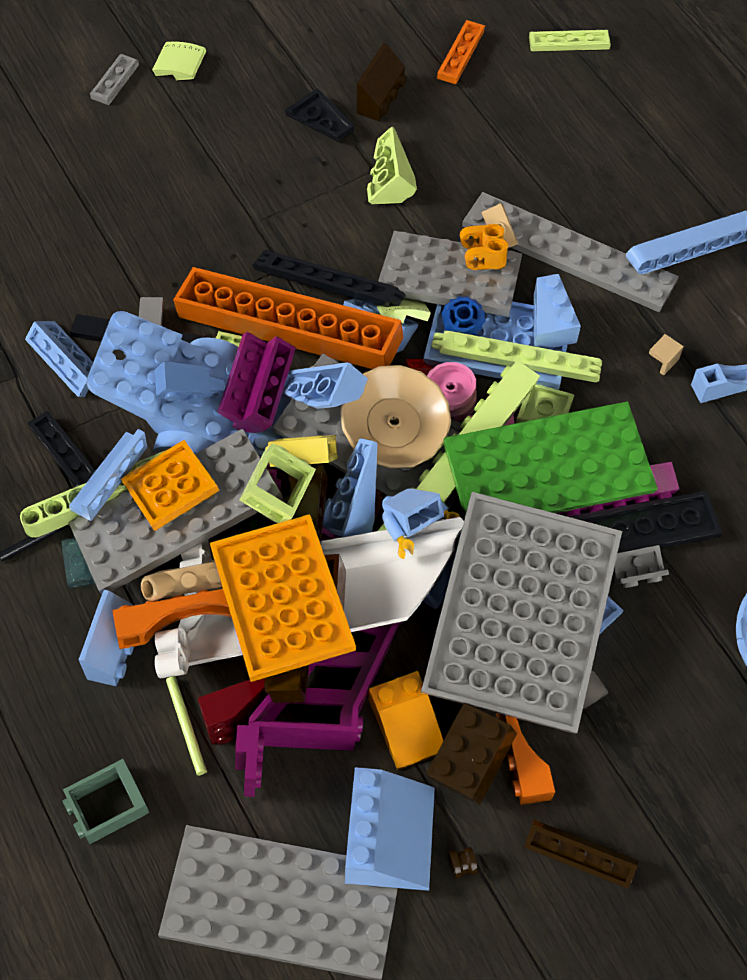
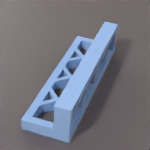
(60, 357)
(109, 475)

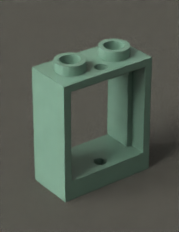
(91, 784)

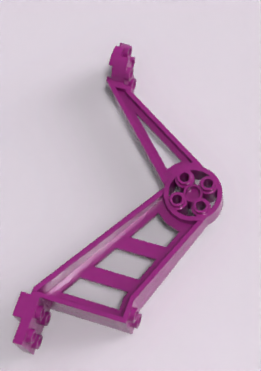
(266, 731)

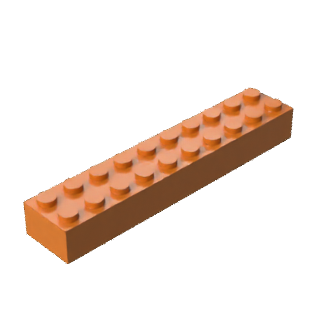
(298, 319)

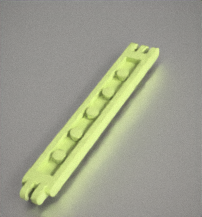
(507, 353)

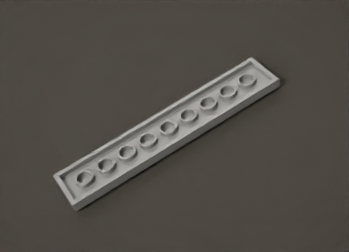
(579, 255)

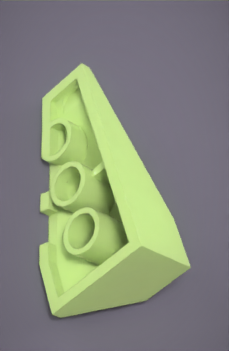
(392, 174)

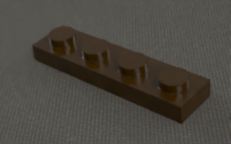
(581, 854)

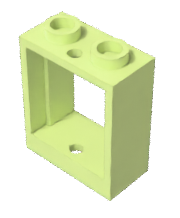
(267, 503)

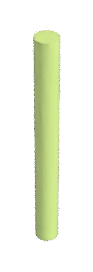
(186, 726)

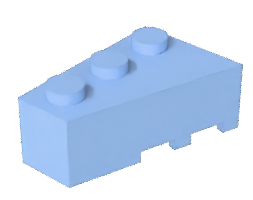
(553, 314)

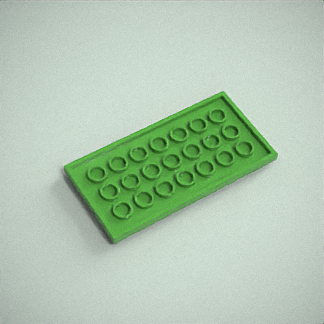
(554, 460)

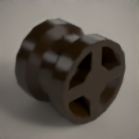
(463, 862)

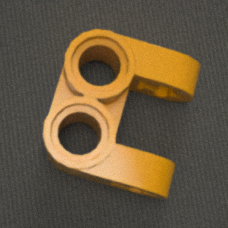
(485, 244)

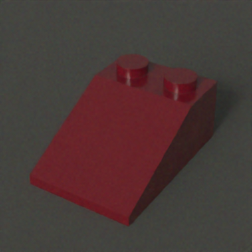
(230, 708)

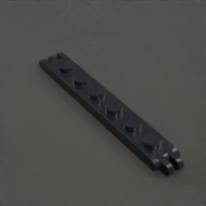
(329, 279)

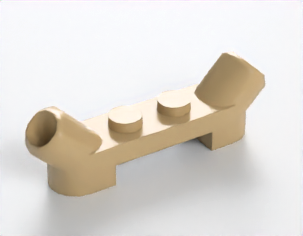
(180, 581)

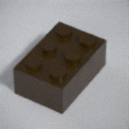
(472, 753)

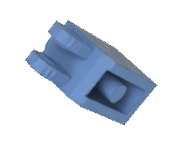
(186, 382)

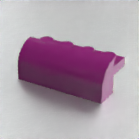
(256, 383)

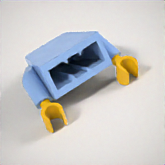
(410, 513)

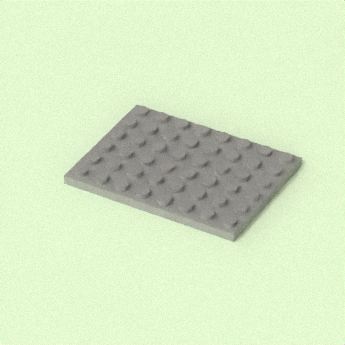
(522, 613)

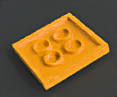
(169, 485)

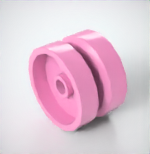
(457, 386)

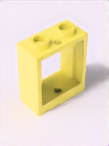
(311, 449)

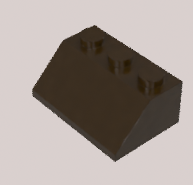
(380, 84)

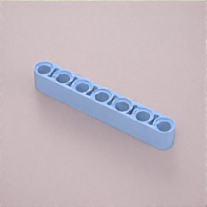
(688, 243)

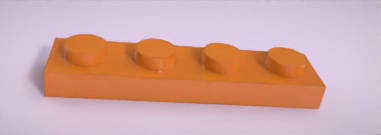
(460, 52)

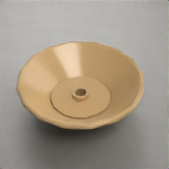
(410, 400)

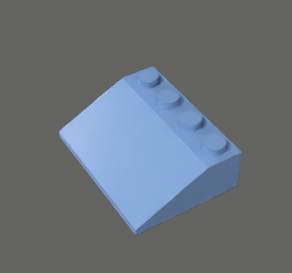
(389, 831)

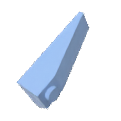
(325, 385)
(353, 505)

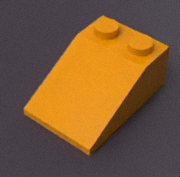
(406, 720)

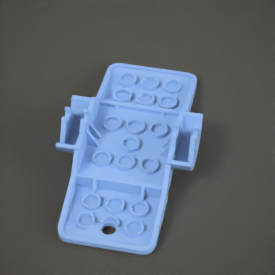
(132, 383)

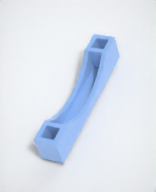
(719, 381)

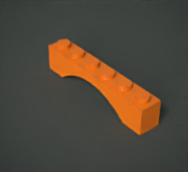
(140, 622)
(531, 774)

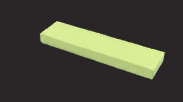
(569, 40)

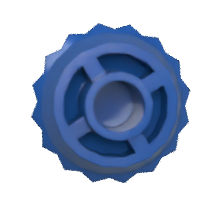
(463, 316)

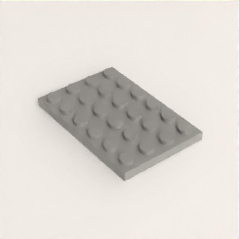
(437, 272)

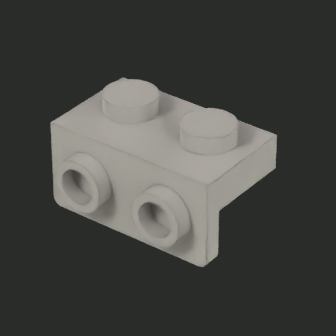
(639, 565)

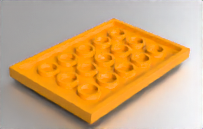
(282, 598)

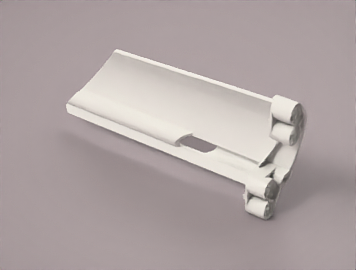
(377, 592)

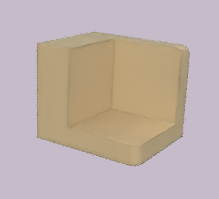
(667, 352)

